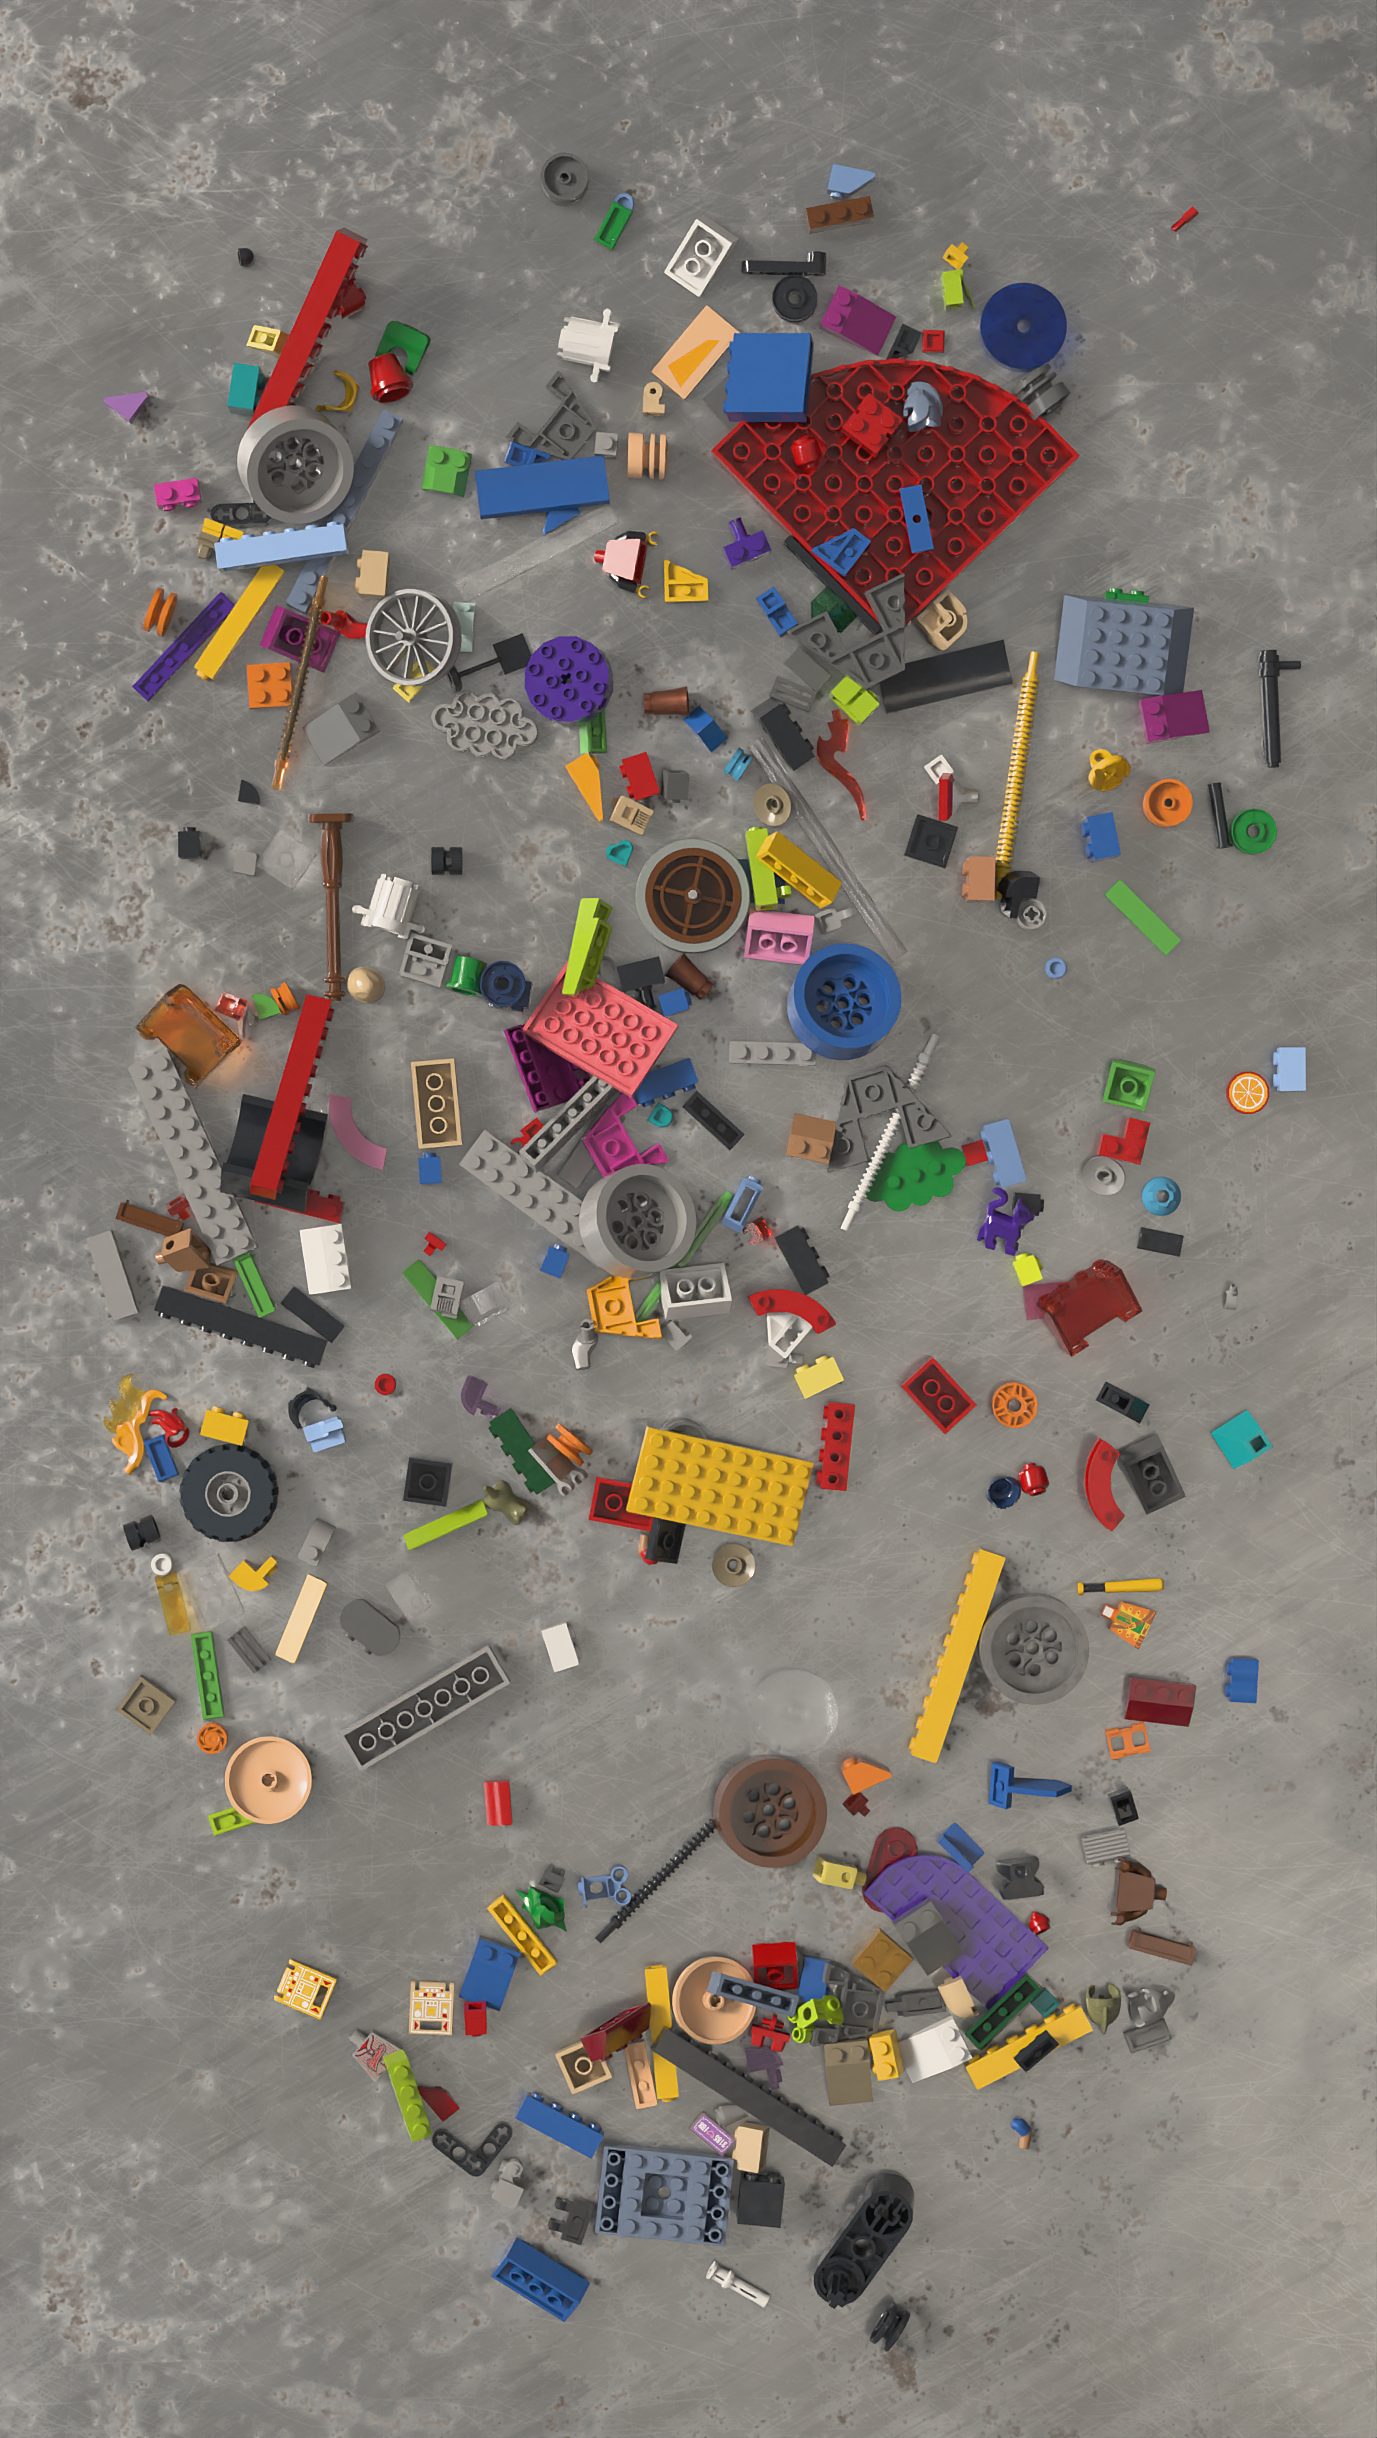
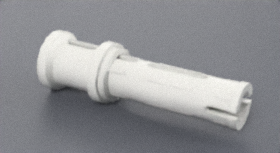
(729, 2280)

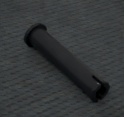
(1219, 816)

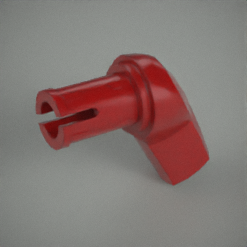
(344, 624)

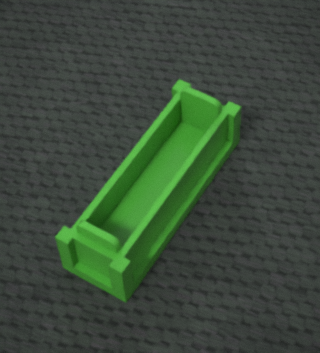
(254, 1284)

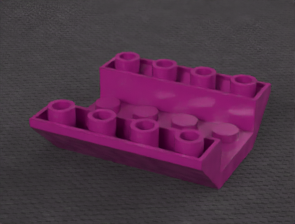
(545, 1074)

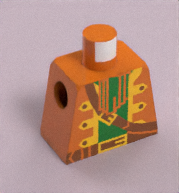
(1129, 1621)

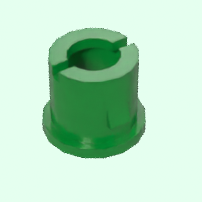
(466, 976)

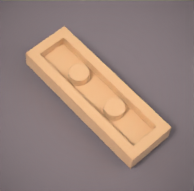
(640, 2074)

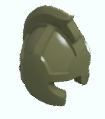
(1102, 2010)

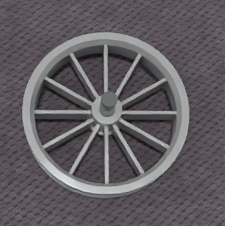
(413, 637)

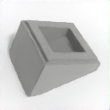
(245, 862)

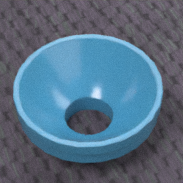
(1149, 1196)

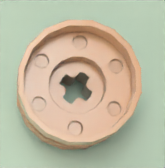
(647, 455)

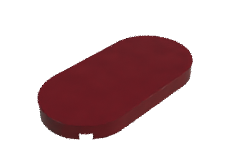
(891, 1847)

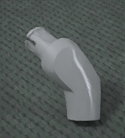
(584, 1345)

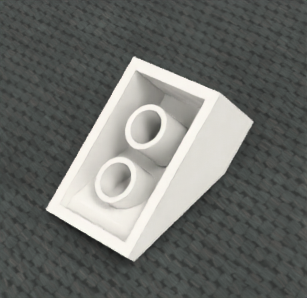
(701, 255)
(933, 2050)

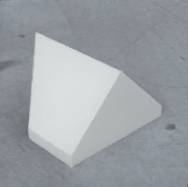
(785, 1331)

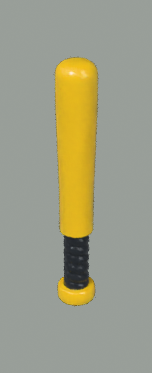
(1139, 1585)

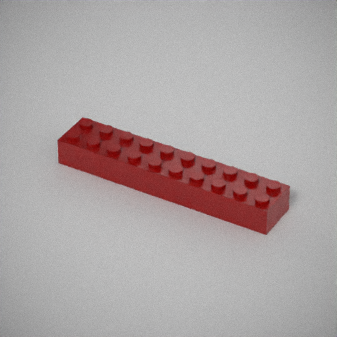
(313, 322)

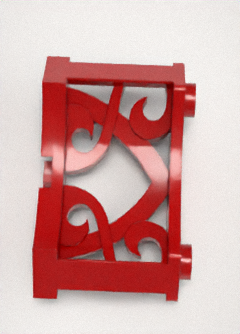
(792, 1302)
(1098, 1484)

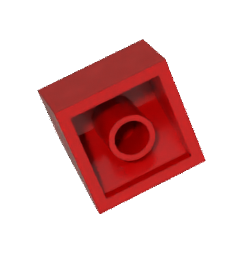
(775, 1965)

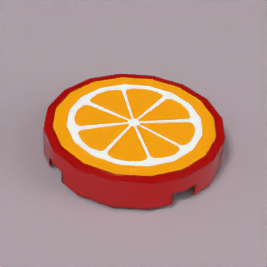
(1247, 1092)

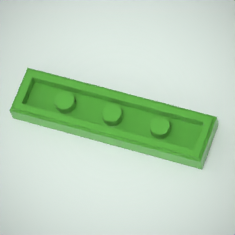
(1142, 917)
(207, 1675)

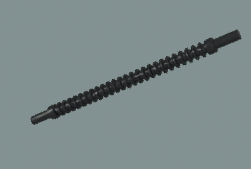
(616, 1921)

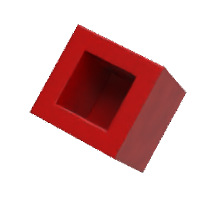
(475, 2018)

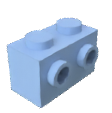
(1290, 1069)

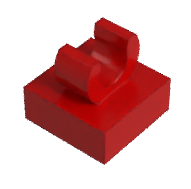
(434, 1242)

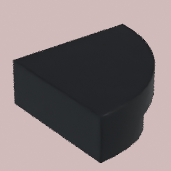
(248, 793)

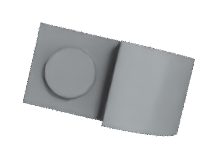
(316, 1542)

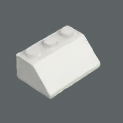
(326, 1259)
(695, 1291)

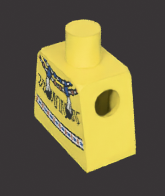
(829, 1872)

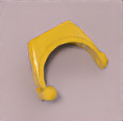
(351, 392)

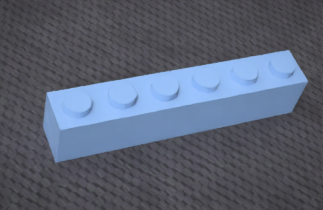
(281, 547)

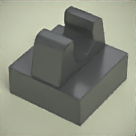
(551, 1880)

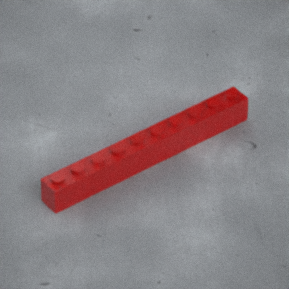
(290, 1097)

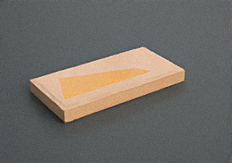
(695, 352)

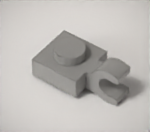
(830, 919)
(776, 1360)

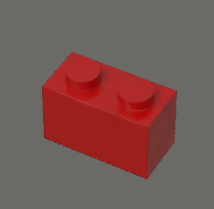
(640, 777)

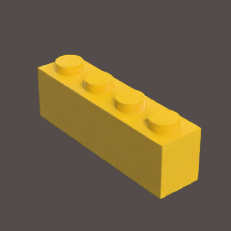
(799, 869)

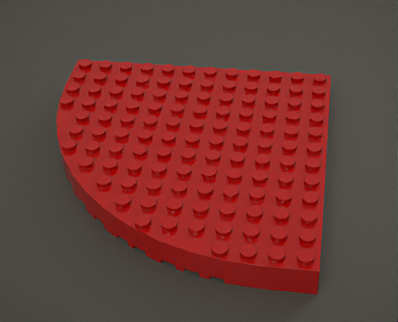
(972, 469)

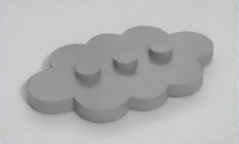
(484, 724)

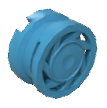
(738, 764)

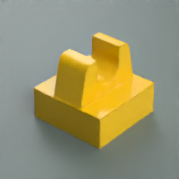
(956, 255)

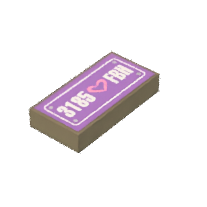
(712, 2133)

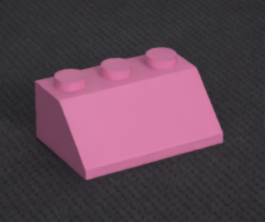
(779, 936)

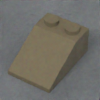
(848, 2071)

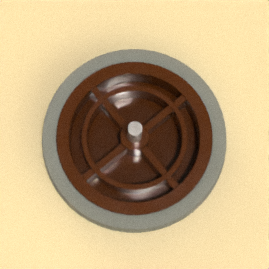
(692, 896)

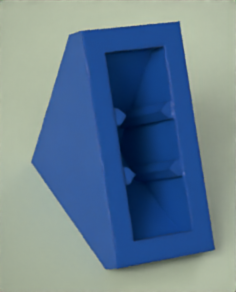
(705, 728)

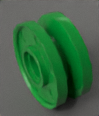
(1266, 831)

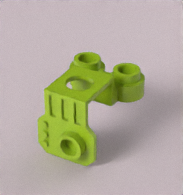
(822, 2009)

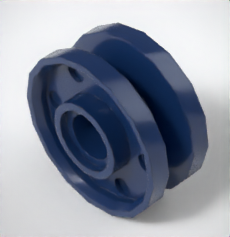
(505, 970)

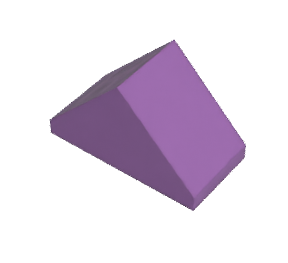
(127, 405)

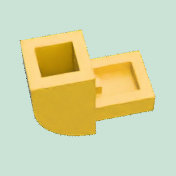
(249, 1578)

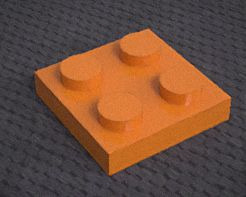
(269, 685)

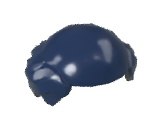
(1003, 1492)

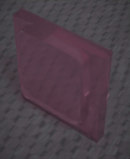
(1031, 1295)

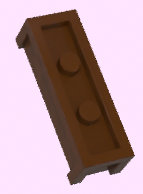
(148, 1220)
(1161, 1947)

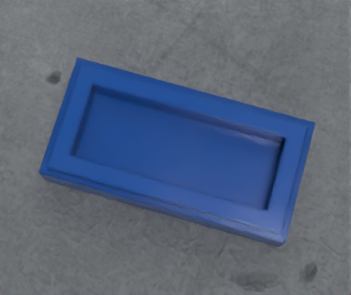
(161, 1458)

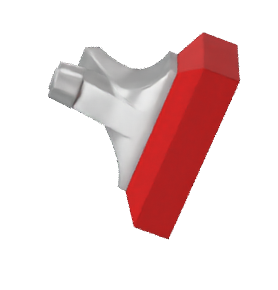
(952, 796)

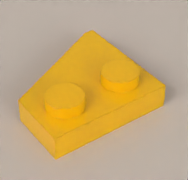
(683, 585)

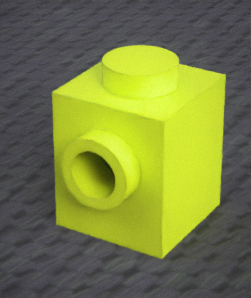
(1027, 1268)

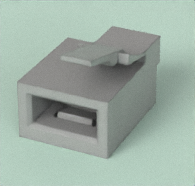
(446, 1297)

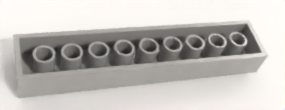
(192, 1156)

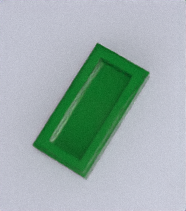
(613, 225)

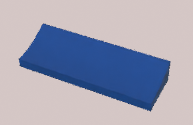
(542, 487)

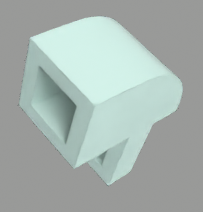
(466, 615)

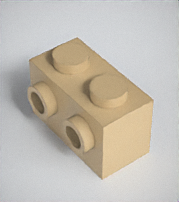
(751, 2147)

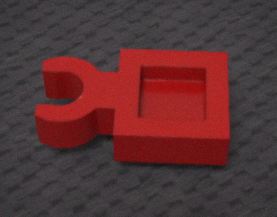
(529, 1132)

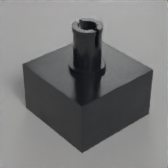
(641, 977)

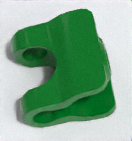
(408, 338)

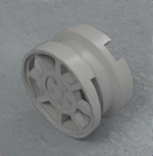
(1031, 914)

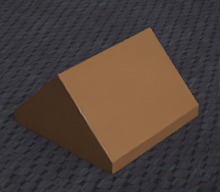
(212, 1282)

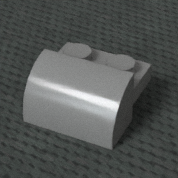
(425, 960)

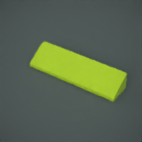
(445, 1524)

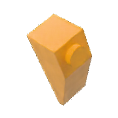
(586, 777)

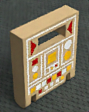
(431, 2004)

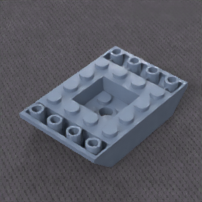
(690, 2214)

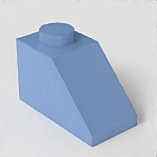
(847, 181)

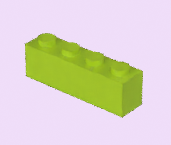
(407, 2095)

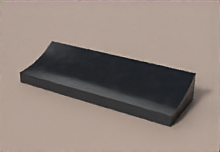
(947, 677)

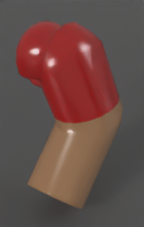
(642, 1549)

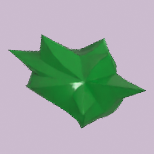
(543, 1908)

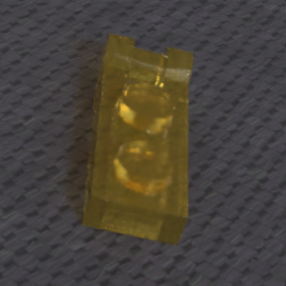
(173, 1604)

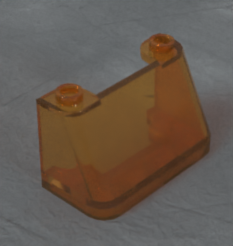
(189, 1033)

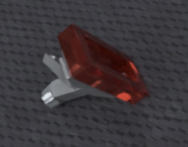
(237, 1009)

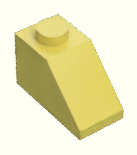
(267, 340)

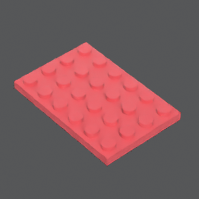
(601, 1032)

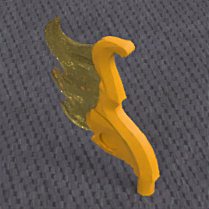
(128, 1417)

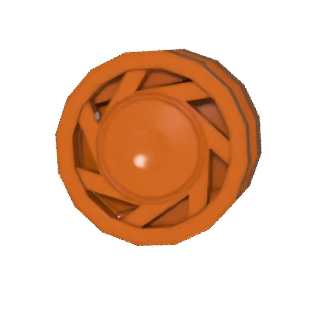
(286, 996)
(212, 1738)

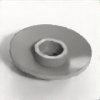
(1100, 1182)

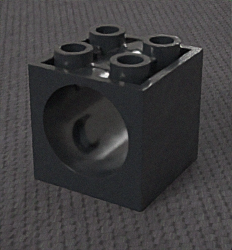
(760, 2199)

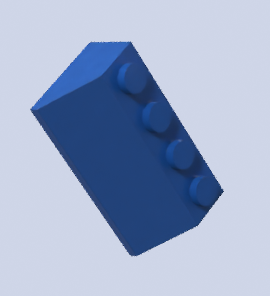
(540, 2279)

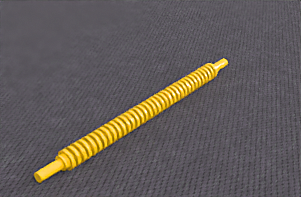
(1030, 679)

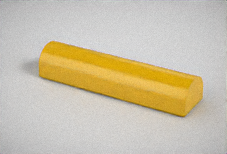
(522, 1934)

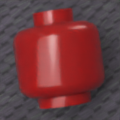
(806, 451)
(1033, 1479)

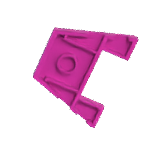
(611, 1144)

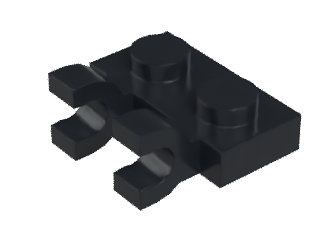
(577, 2219)

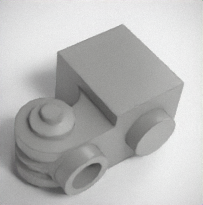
(506, 2189)

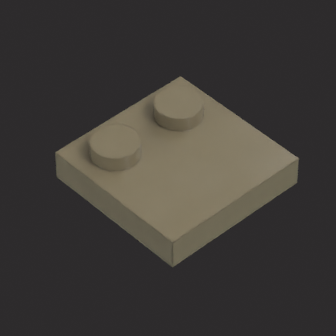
(146, 1704)

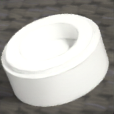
(162, 1564)

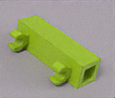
(762, 877)

